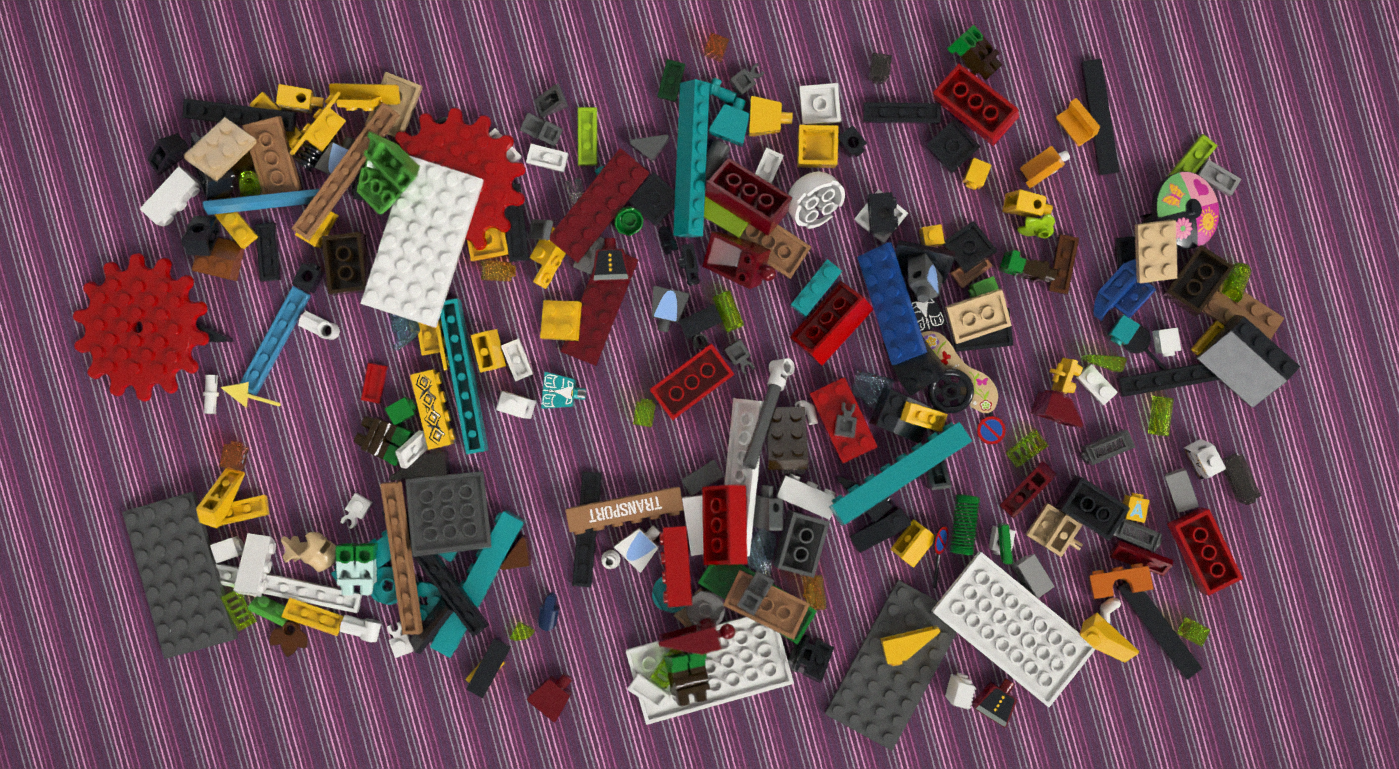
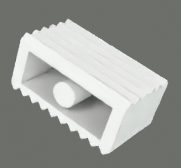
(960, 690)

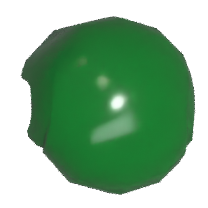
(628, 221)

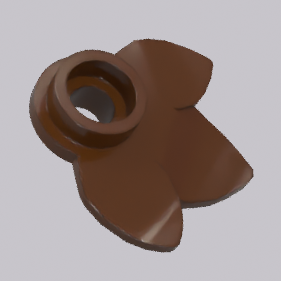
(289, 639)

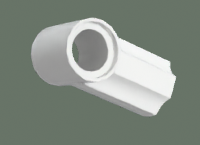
(318, 325)
(366, 629)

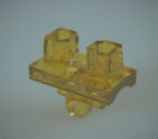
(497, 271)
(814, 592)

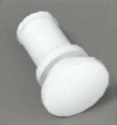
(610, 559)

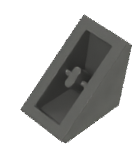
(551, 101)
(650, 146)
(938, 477)

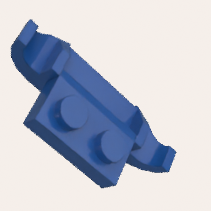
(1122, 292)

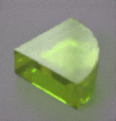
(521, 632)

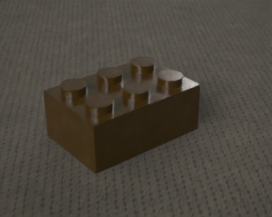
(346, 263)
(1198, 280)
(787, 439)

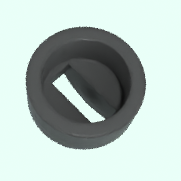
(703, 338)

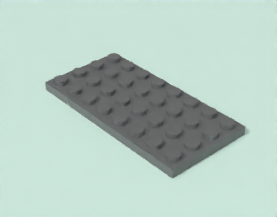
(179, 575)
(882, 697)

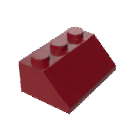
(1056, 408)

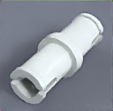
(210, 394)

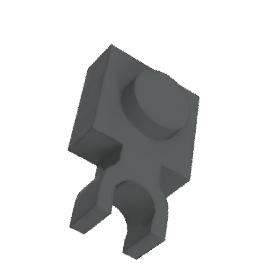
(745, 81)
(738, 353)
(845, 424)

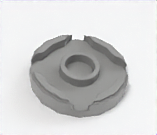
(708, 604)

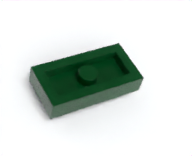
(671, 80)

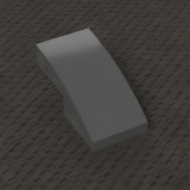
(541, 129)
(755, 592)

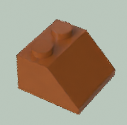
(223, 261)

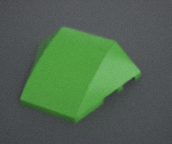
(385, 173)

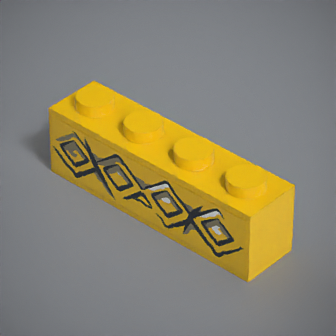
(432, 409)

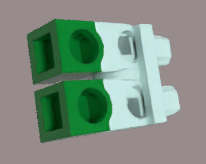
(356, 567)

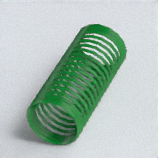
(966, 550)

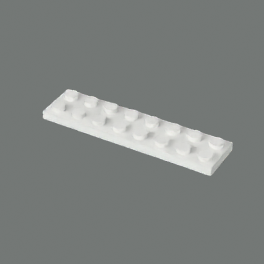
(743, 422)

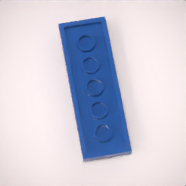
(892, 304)

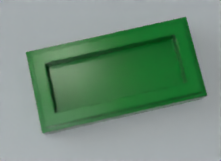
(1005, 543)

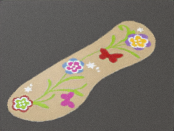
(985, 391)

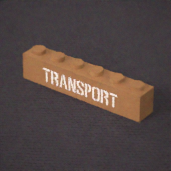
(624, 509)

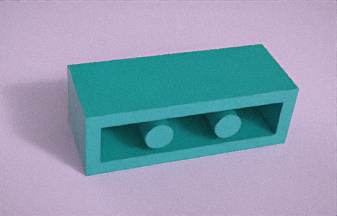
(816, 288)

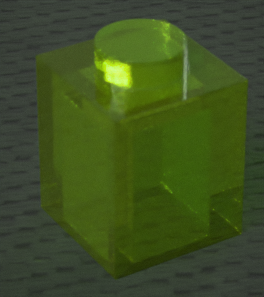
(644, 413)
(1193, 631)

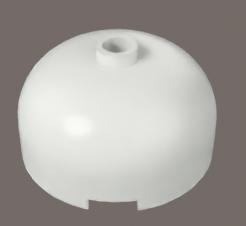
(815, 190)

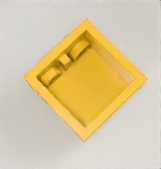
(817, 146)

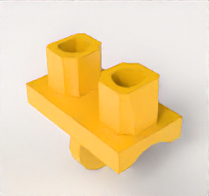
(1063, 375)

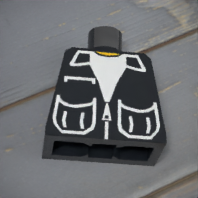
(928, 313)

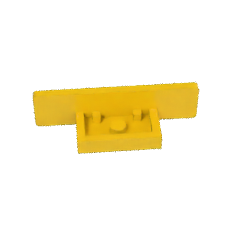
(365, 95)
(322, 129)
(550, 258)
(433, 342)

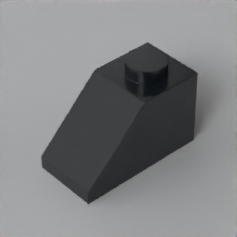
(167, 153)

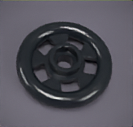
(964, 400)

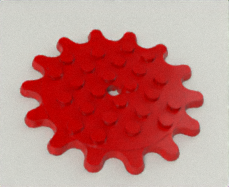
(474, 153)
(166, 334)

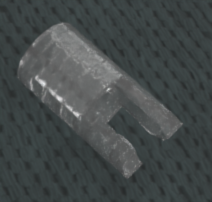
(574, 196)

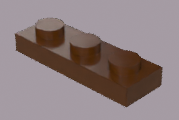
(1064, 262)

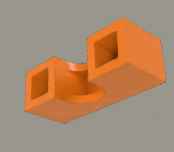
(1137, 577)

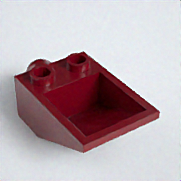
(738, 260)
(697, 638)

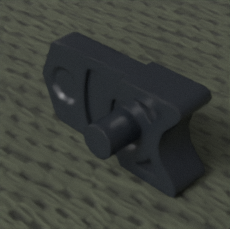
(668, 242)

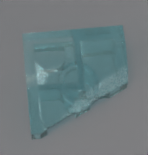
(405, 330)
(869, 387)
(762, 551)

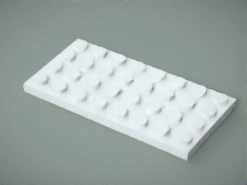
(423, 244)
(1013, 629)
(744, 667)

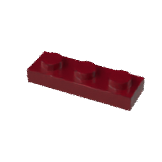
(1135, 555)

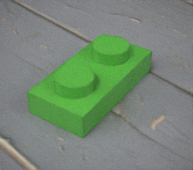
(268, 609)

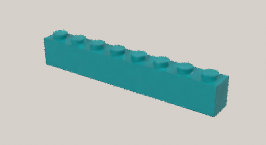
(691, 159)
(463, 377)
(900, 473)
(480, 578)

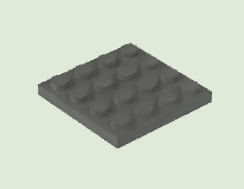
(448, 513)

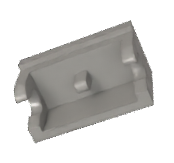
(1181, 490)
(1032, 575)

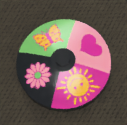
(1189, 202)

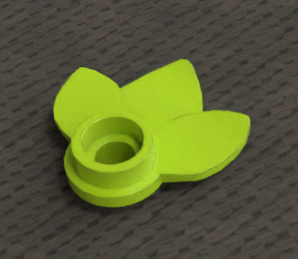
(1038, 227)

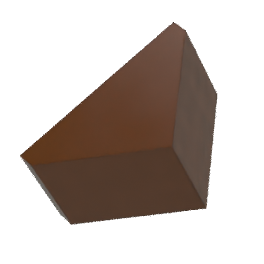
(519, 556)

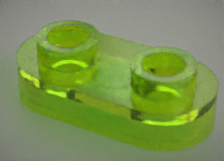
(249, 187)

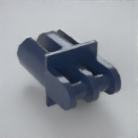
(548, 613)

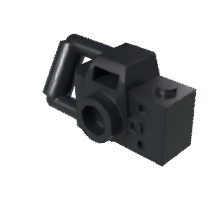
(689, 263)

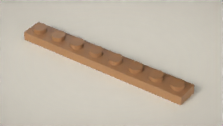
(343, 174)
(401, 557)

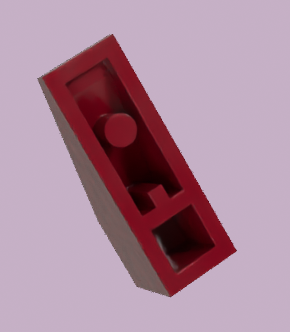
(1028, 489)

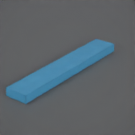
(259, 202)
(275, 339)

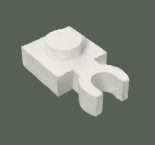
(358, 508)
(400, 643)

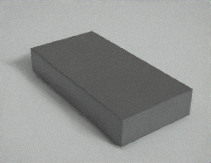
(540, 229)
(702, 477)

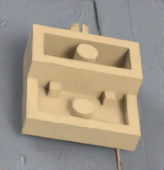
(1054, 530)

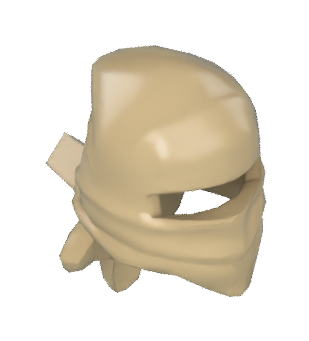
(316, 551)

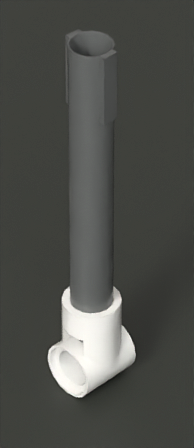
(779, 373)

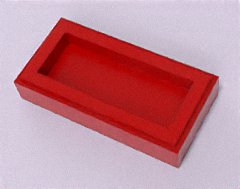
(374, 383)

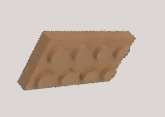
(272, 157)
(786, 249)
(1224, 308)
(777, 611)

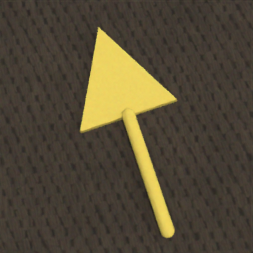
(240, 393)

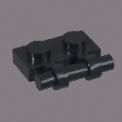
(818, 660)

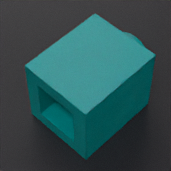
(1123, 330)

